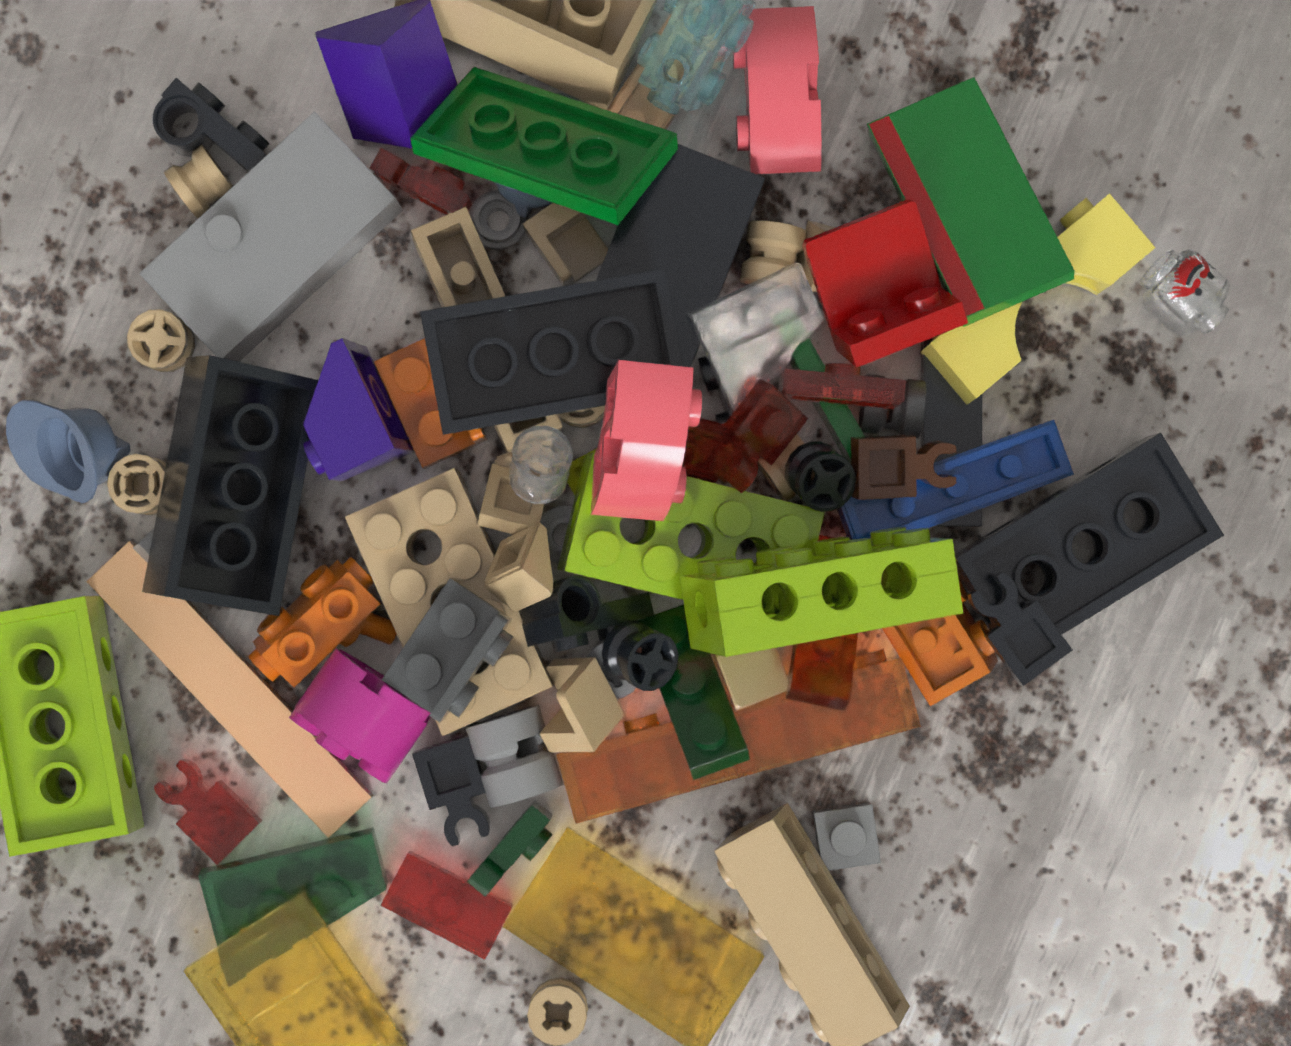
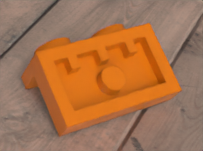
(412, 392)
(944, 652)

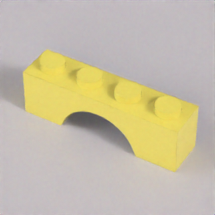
(1100, 247)

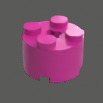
(360, 715)

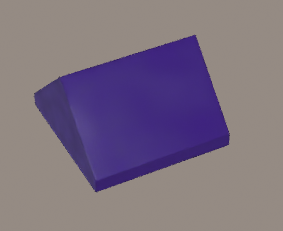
(388, 71)

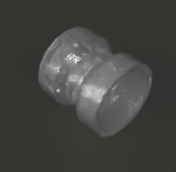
(541, 451)

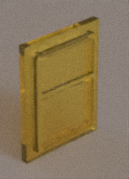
(291, 985)

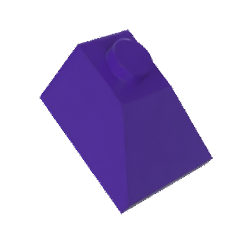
(352, 416)

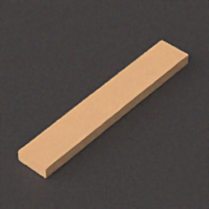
(232, 693)

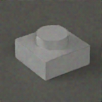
(846, 836)

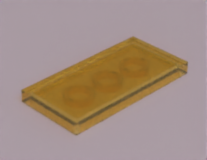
(633, 940)

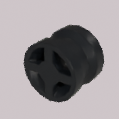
(831, 484)
(643, 670)

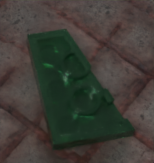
(332, 872)

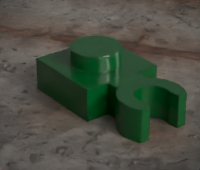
(524, 838)

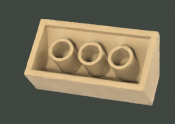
(563, 43)

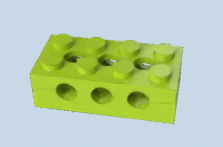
(655, 562)
(821, 594)
(95, 734)

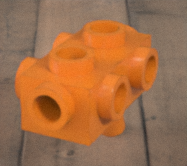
(326, 614)

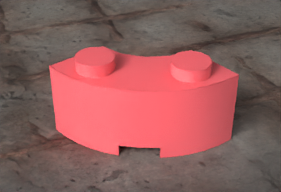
(781, 92)
(644, 440)

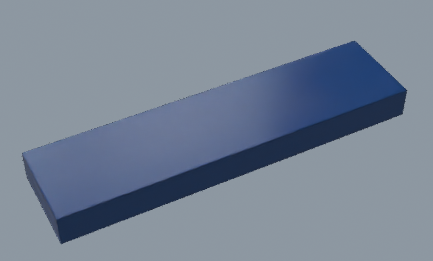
(982, 479)

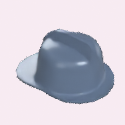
(63, 447)

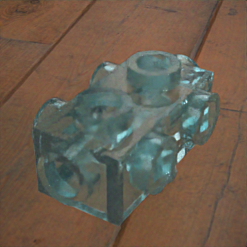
(701, 39)

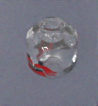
(1185, 293)

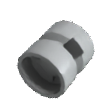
(514, 756)

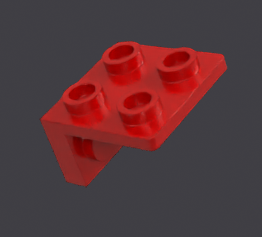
(880, 284)

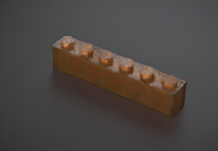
(650, 765)

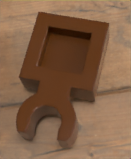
(891, 465)

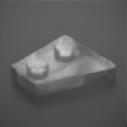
(756, 330)

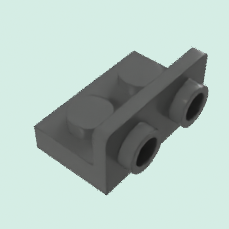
(448, 651)

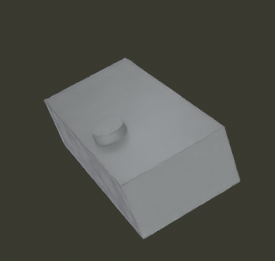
(272, 240)

